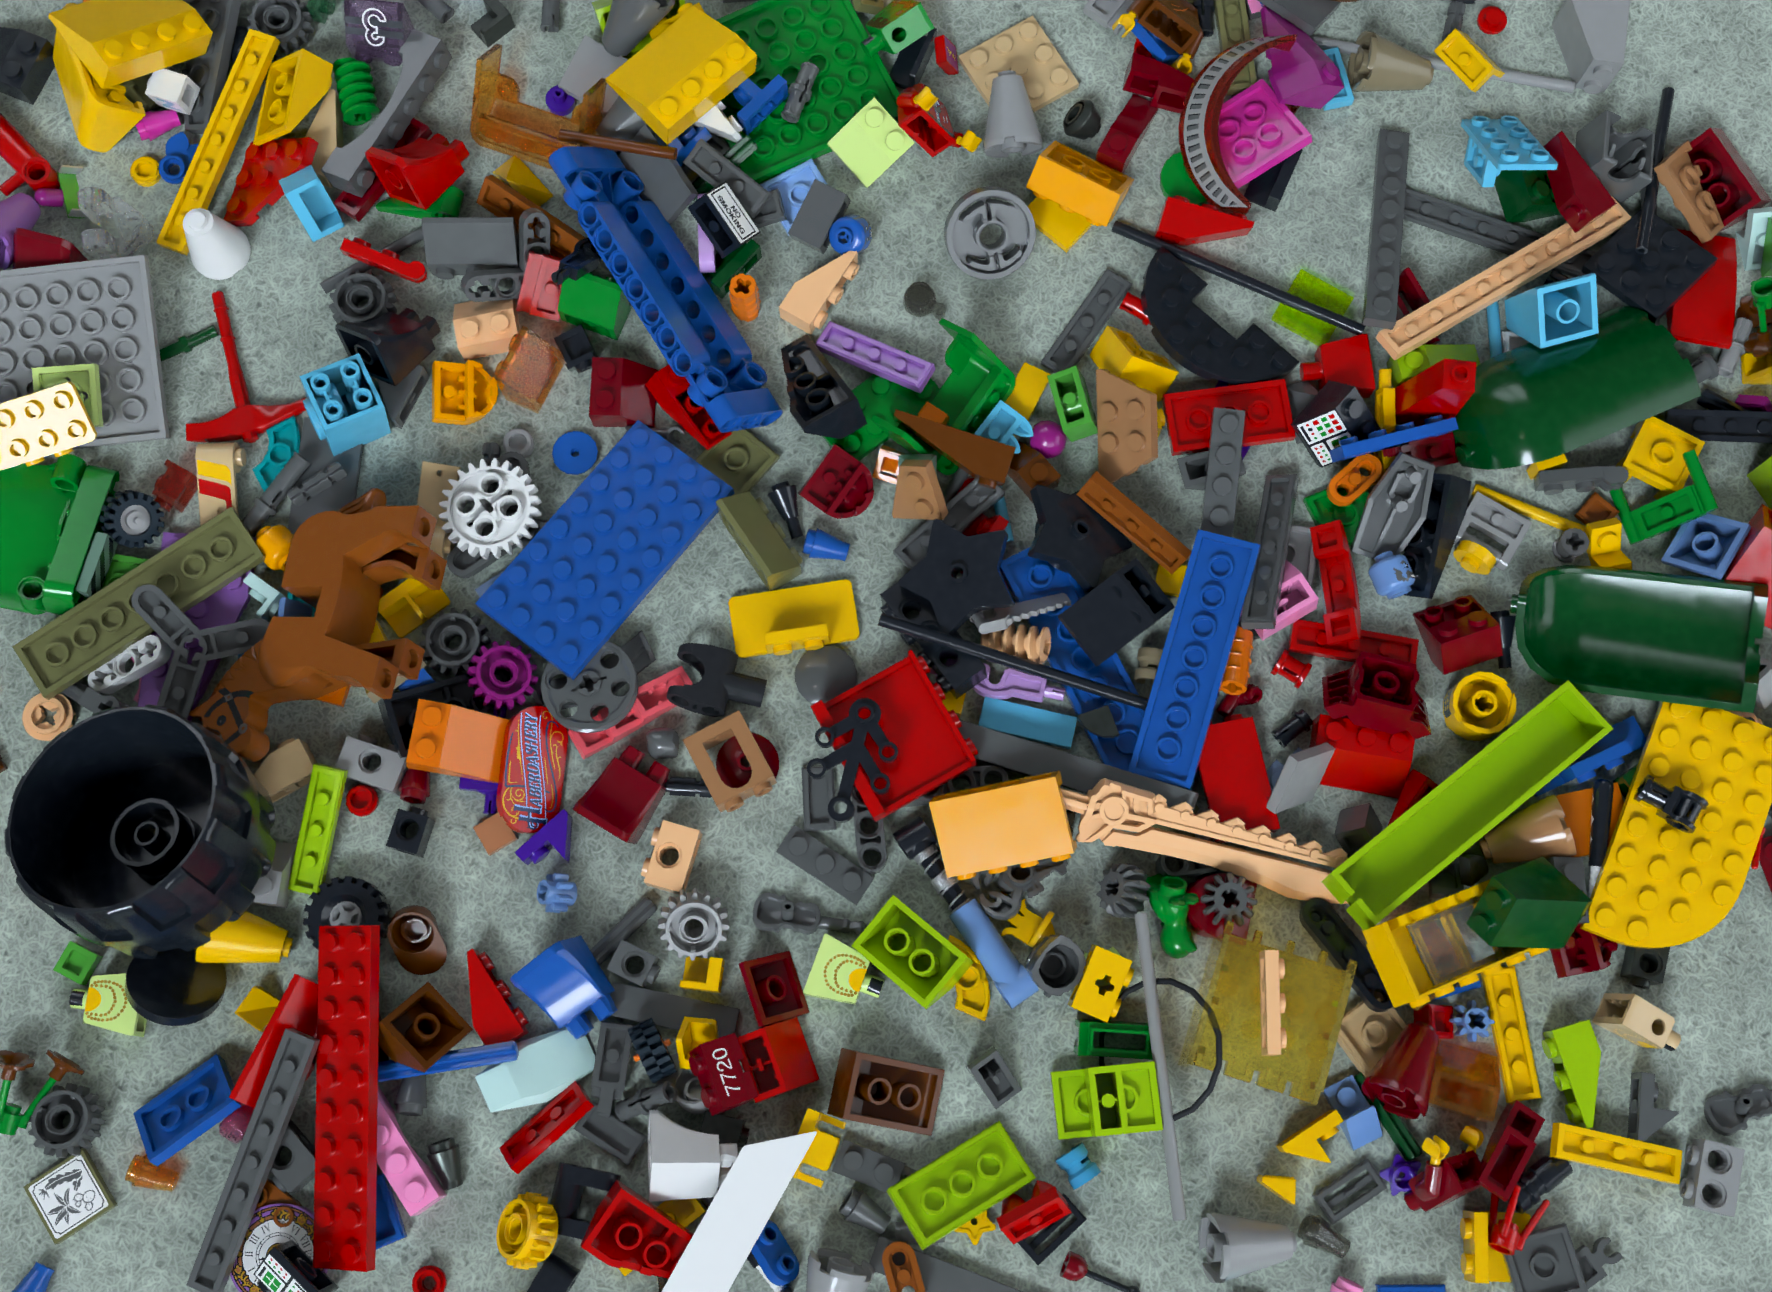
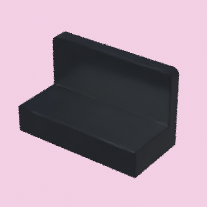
(913, 61)
(1270, 186)

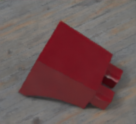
(40, 249)
(624, 797)

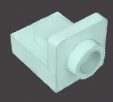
(265, 594)

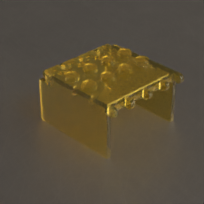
(1312, 1017)

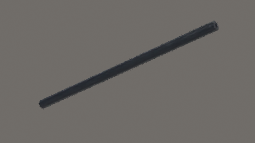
(1240, 279)
(1012, 661)

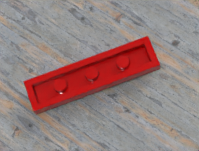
(1311, 639)

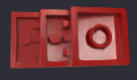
(1708, 308)

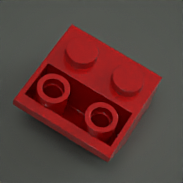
(777, 1059)

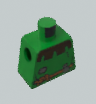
(896, 27)

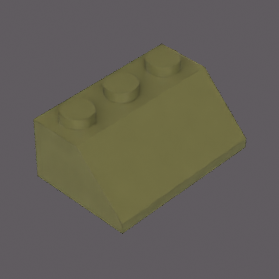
(759, 539)

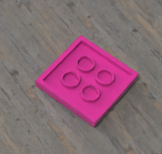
(1257, 133)

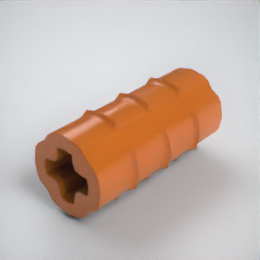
(744, 297)
(1238, 665)

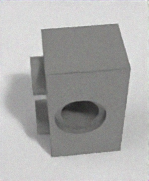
(356, 758)

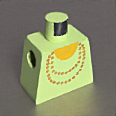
(841, 974)
(108, 1006)

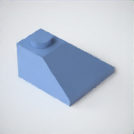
(1706, 545)

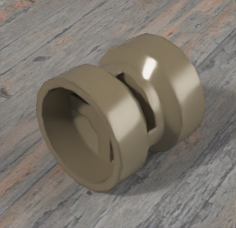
(1148, 664)

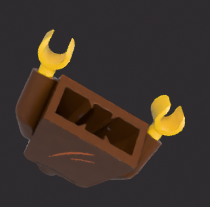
(1172, 22)

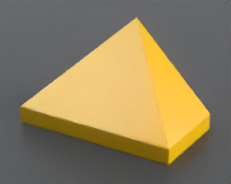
(521, 179)

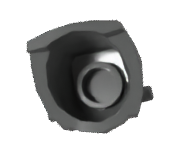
(1056, 965)

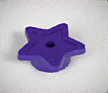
(1392, 1173)

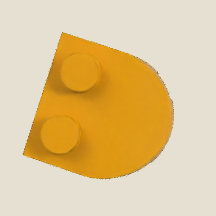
(461, 392)

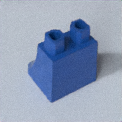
(567, 985)

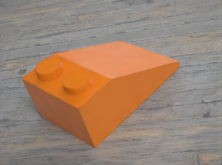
(456, 741)

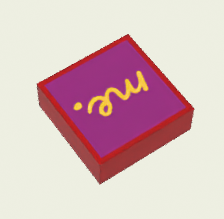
(946, 55)

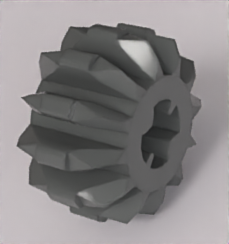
(1123, 890)
(1240, 899)

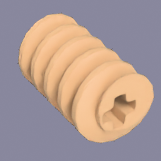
(1019, 643)

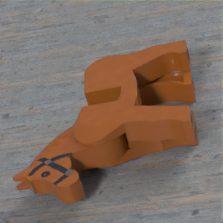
(338, 569)

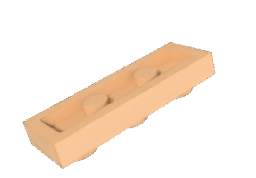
(1271, 1003)

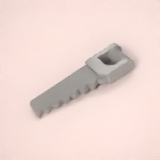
(1000, 619)

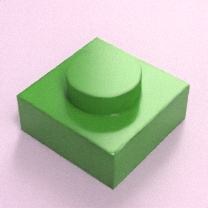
(77, 963)

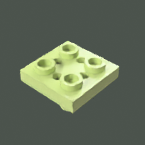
(85, 379)

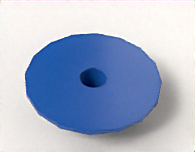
(568, 445)

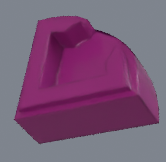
(1754, 403)

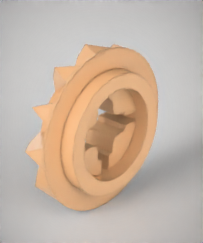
(34, 714)

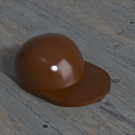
(417, 940)

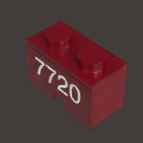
(721, 1074)

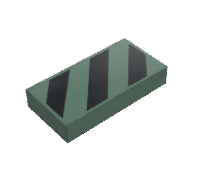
(96, 565)

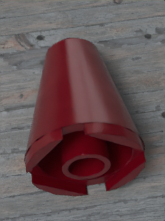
(1405, 1072)

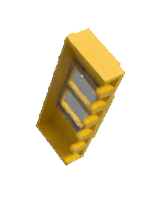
(1436, 949)

